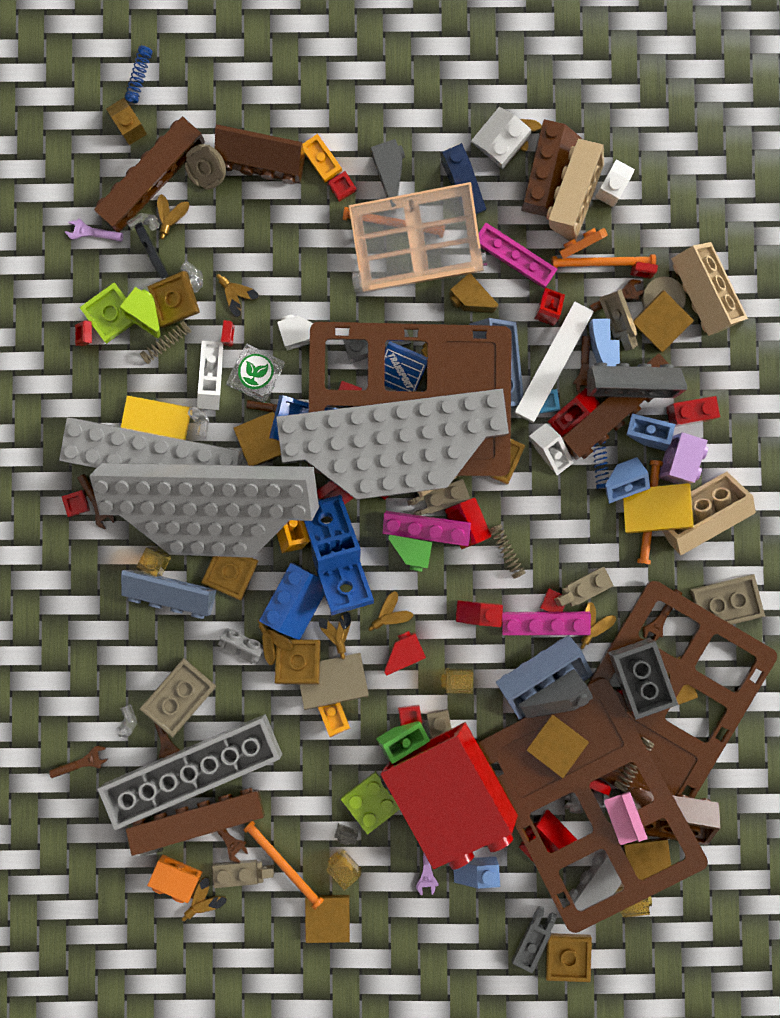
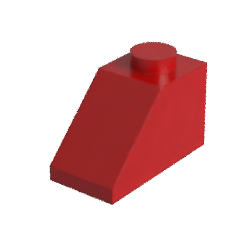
(573, 413)
(479, 613)
(404, 653)

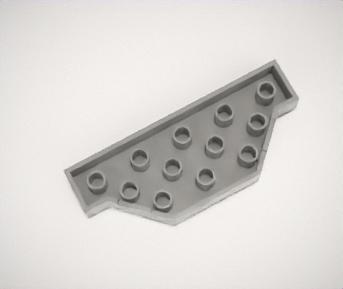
(394, 444)
(206, 506)

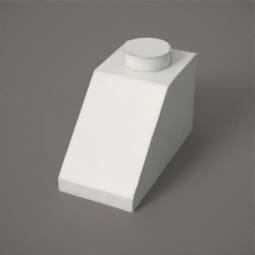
(615, 183)
(294, 331)
(551, 448)

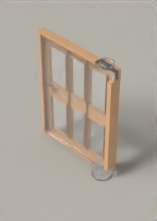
(416, 238)

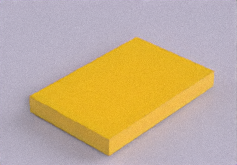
(156, 417)
(659, 509)

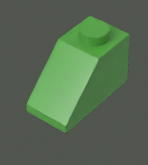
(412, 551)
(402, 741)

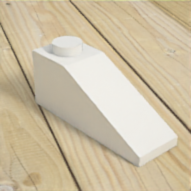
(210, 375)

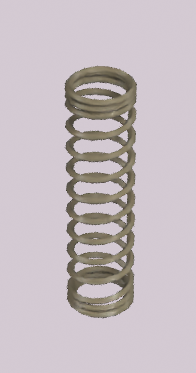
(146, 357)
(493, 530)
(623, 787)

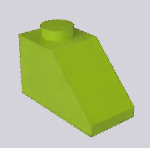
(141, 310)

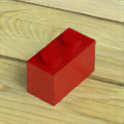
(693, 411)

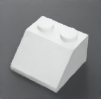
(502, 137)

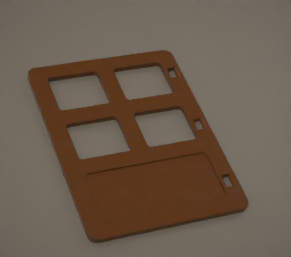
(454, 366)
(610, 746)
(676, 753)

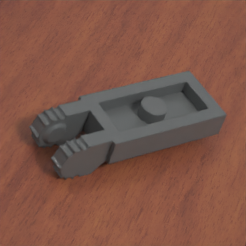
(534, 941)

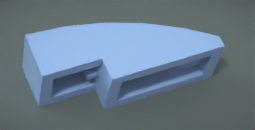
(603, 348)

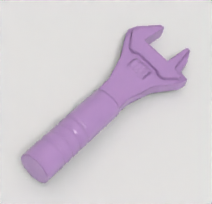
(83, 230)
(427, 878)

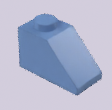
(650, 431)
(627, 480)
(479, 873)

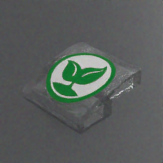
(255, 373)

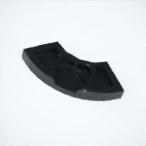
(151, 250)

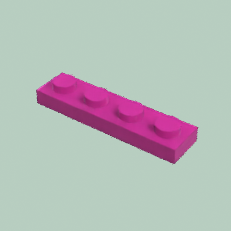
(516, 256)
(426, 528)
(546, 623)

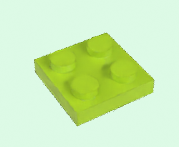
(106, 313)
(370, 803)

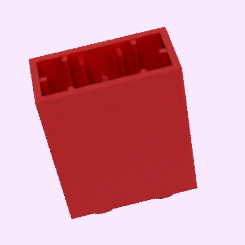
(451, 799)

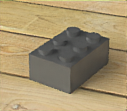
(643, 678)

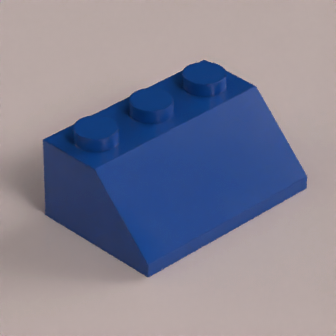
(293, 602)

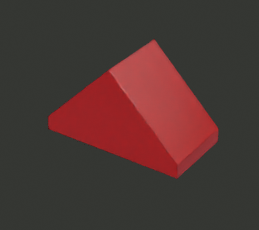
(550, 307)

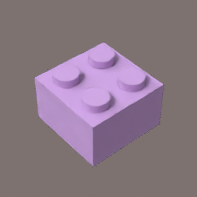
(683, 459)

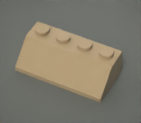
(577, 188)
(708, 288)
(715, 509)

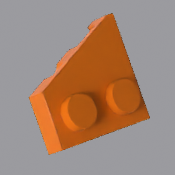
(589, 238)

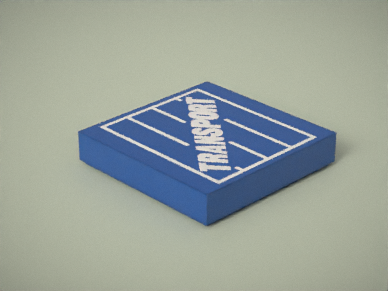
(403, 368)

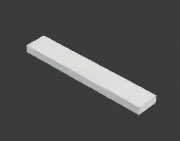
(553, 362)

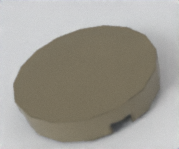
(205, 166)
(668, 284)

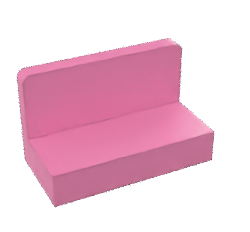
(625, 818)

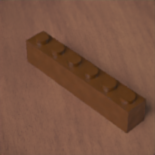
(149, 174)
(603, 419)
(194, 822)

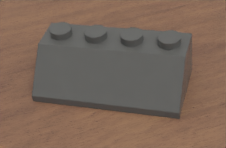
(635, 381)

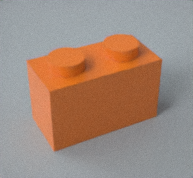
(174, 879)

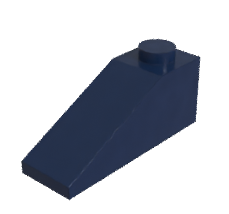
(460, 171)

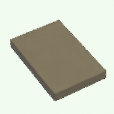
(731, 600)
(338, 682)
(178, 697)

